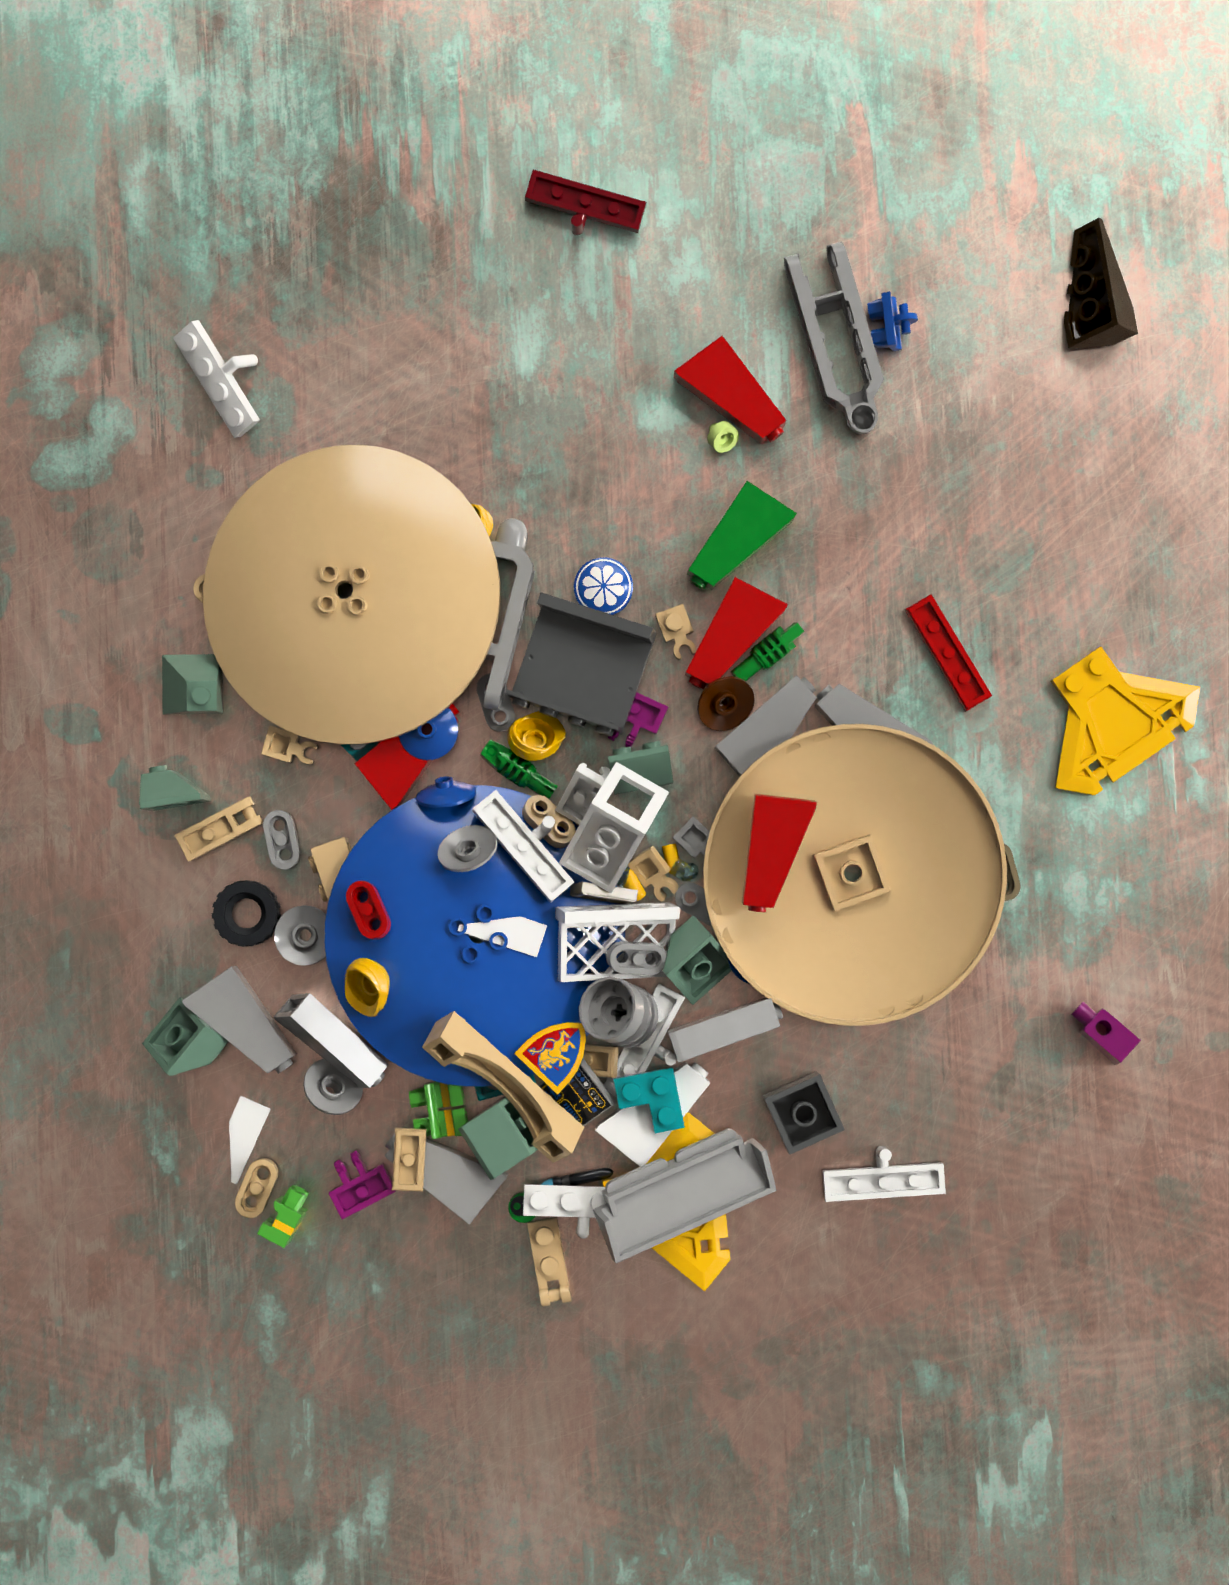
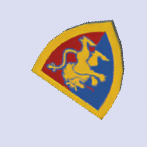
(555, 1053)

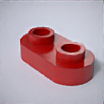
(368, 911)

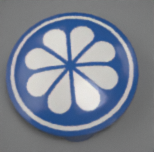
(603, 585)

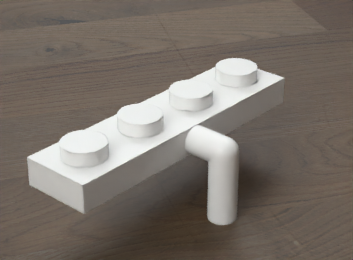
(217, 377)
(524, 845)
(638, 1058)
(883, 1180)
(563, 1202)

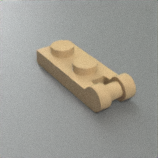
(218, 829)
(549, 1260)

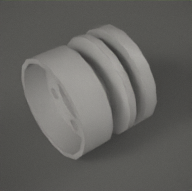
(605, 1007)

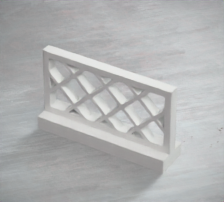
(610, 916)

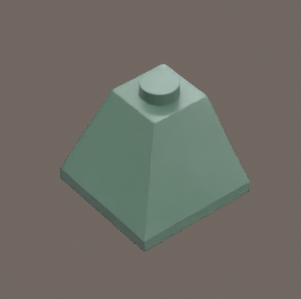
(191, 684)
(168, 789)
(695, 960)
(183, 1041)

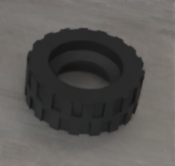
(223, 913)

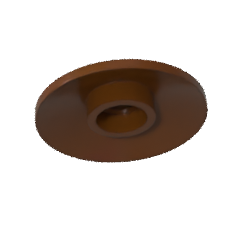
(730, 711)

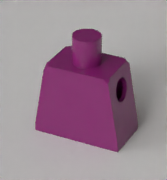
(1115, 1043)

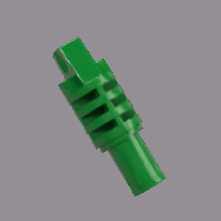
(768, 651)
(516, 769)

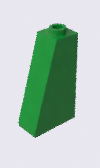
(742, 532)

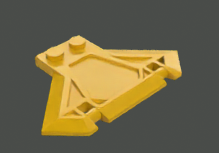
(1115, 720)
(685, 1249)

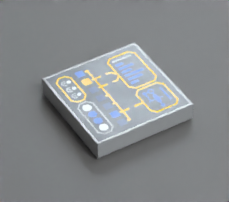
(584, 1095)

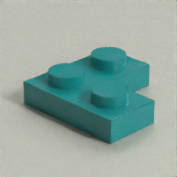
(653, 1088)

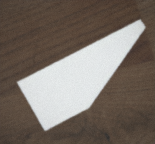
(521, 933)
(244, 1131)

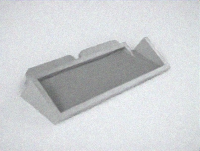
(682, 1193)

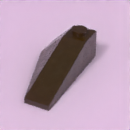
(1099, 299)

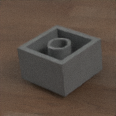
(803, 1112)

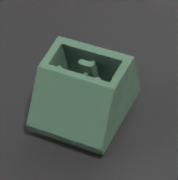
(650, 762)
(498, 1137)

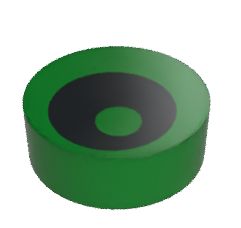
(516, 1208)

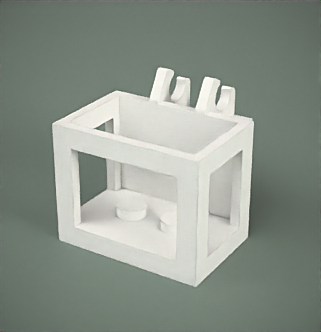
(604, 834)

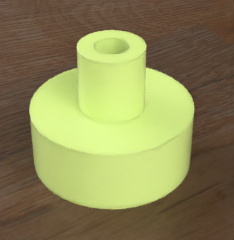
(722, 436)

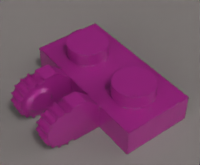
(643, 714)
(362, 1190)

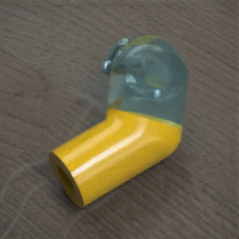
(679, 868)
(630, 881)

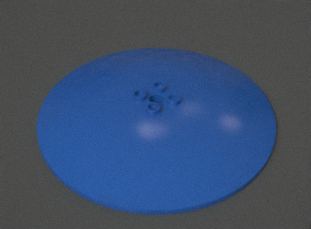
(433, 964)

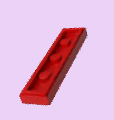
(948, 652)

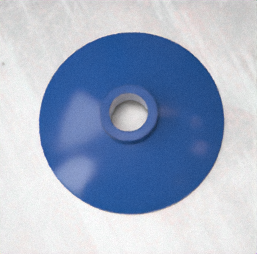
(437, 743)
(445, 793)

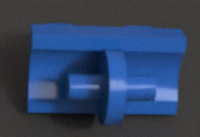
(887, 309)

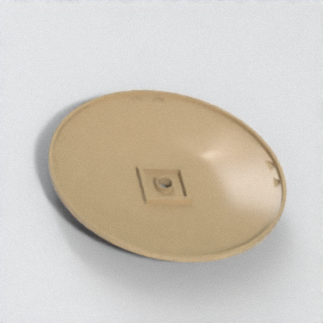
(416, 609)
(924, 888)

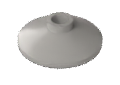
(467, 848)
(289, 940)
(324, 1075)

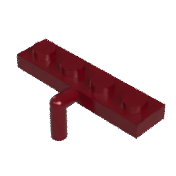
(585, 202)

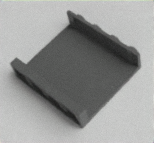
(583, 665)

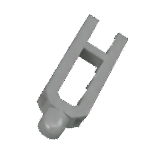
(858, 406)
(509, 545)

